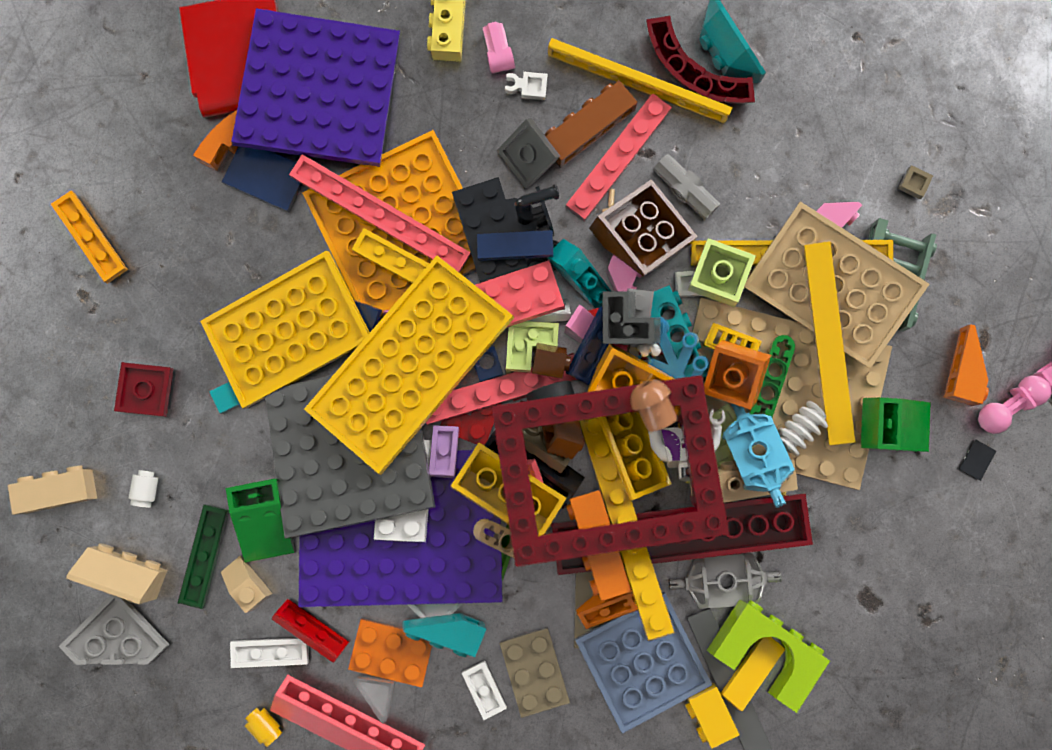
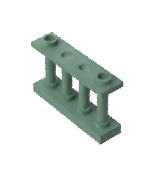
(926, 250)

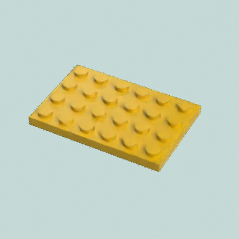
(285, 329)

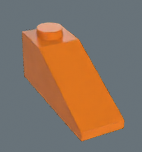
(968, 373)
(597, 612)

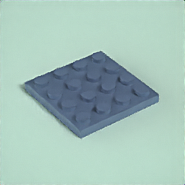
(638, 674)

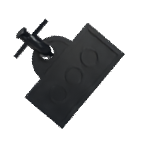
(487, 211)

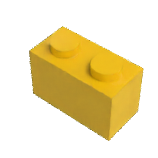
(712, 716)

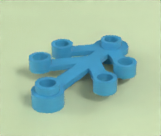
(675, 366)

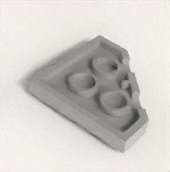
(114, 637)

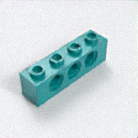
(666, 300)

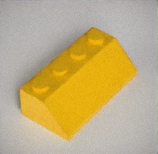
(635, 459)
(483, 485)

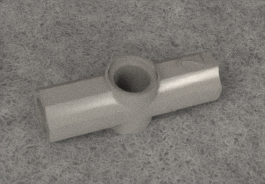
(686, 186)

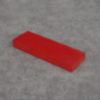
(310, 630)

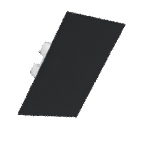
(978, 460)

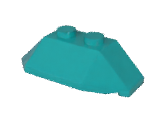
(727, 45)

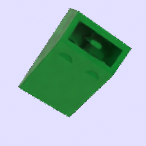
(895, 424)
(258, 520)

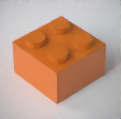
(736, 374)

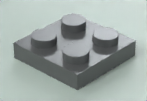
(528, 153)

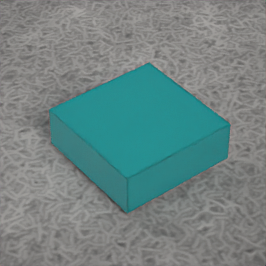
(224, 398)

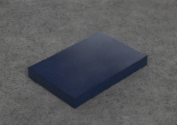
(263, 177)

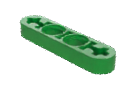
(775, 383)

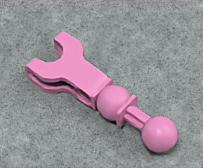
(1029, 394)

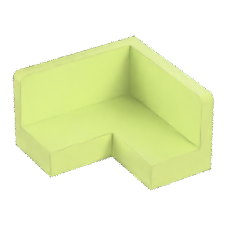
(523, 338)

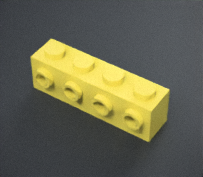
(447, 30)

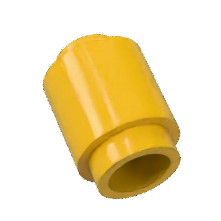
(263, 726)

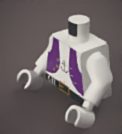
(668, 442)

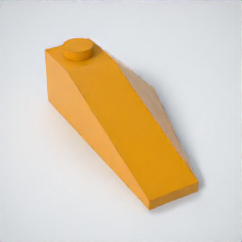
(623, 369)

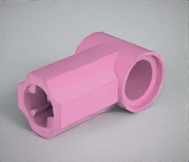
(498, 54)

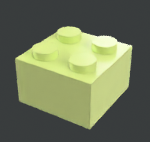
(721, 272)

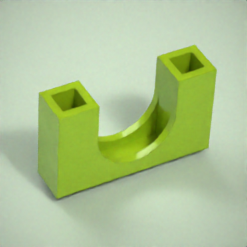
(802, 662)

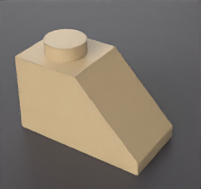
(245, 585)

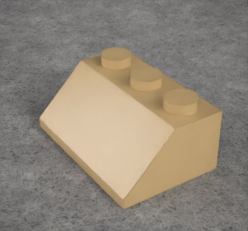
(118, 574)

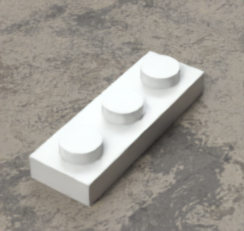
(268, 652)

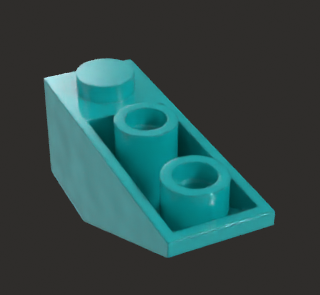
(579, 272)
(450, 631)

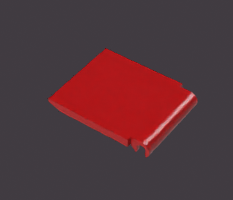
(217, 50)

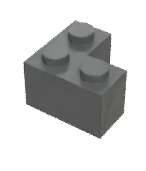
(621, 323)

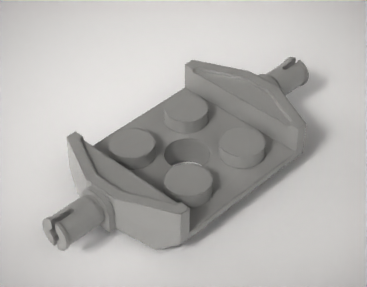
(705, 575)

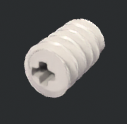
(801, 427)

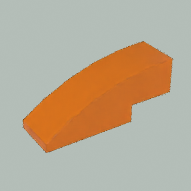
(217, 143)

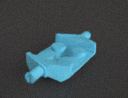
(759, 472)

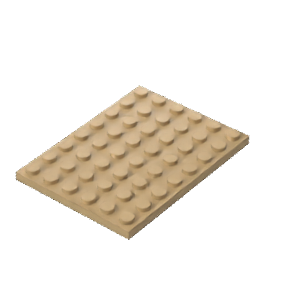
(820, 461)

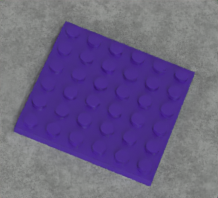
(316, 88)

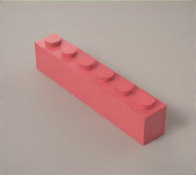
(336, 720)

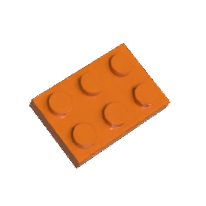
(389, 653)

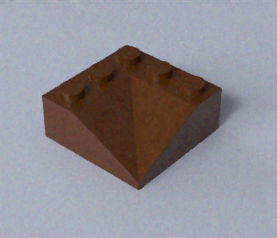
(643, 229)

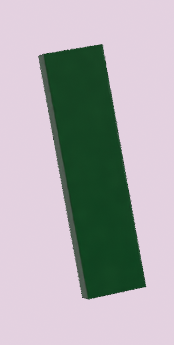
(203, 556)

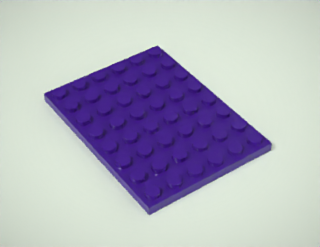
(449, 568)

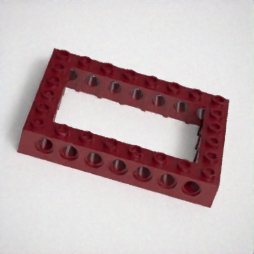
(701, 461)

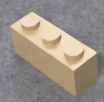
(52, 490)

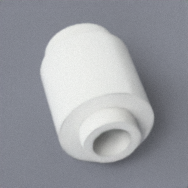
(143, 489)

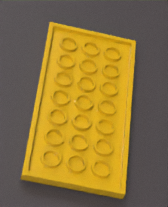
(409, 364)

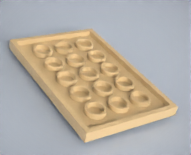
(870, 287)

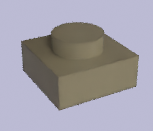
(915, 182)

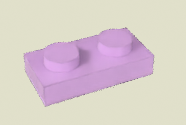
(444, 451)

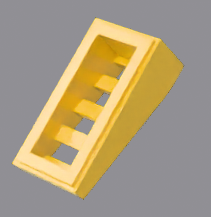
(735, 335)

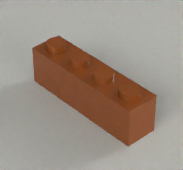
(591, 121)

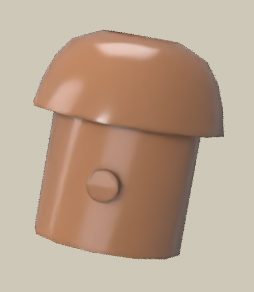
(653, 405)

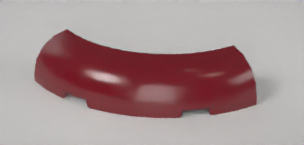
(692, 74)

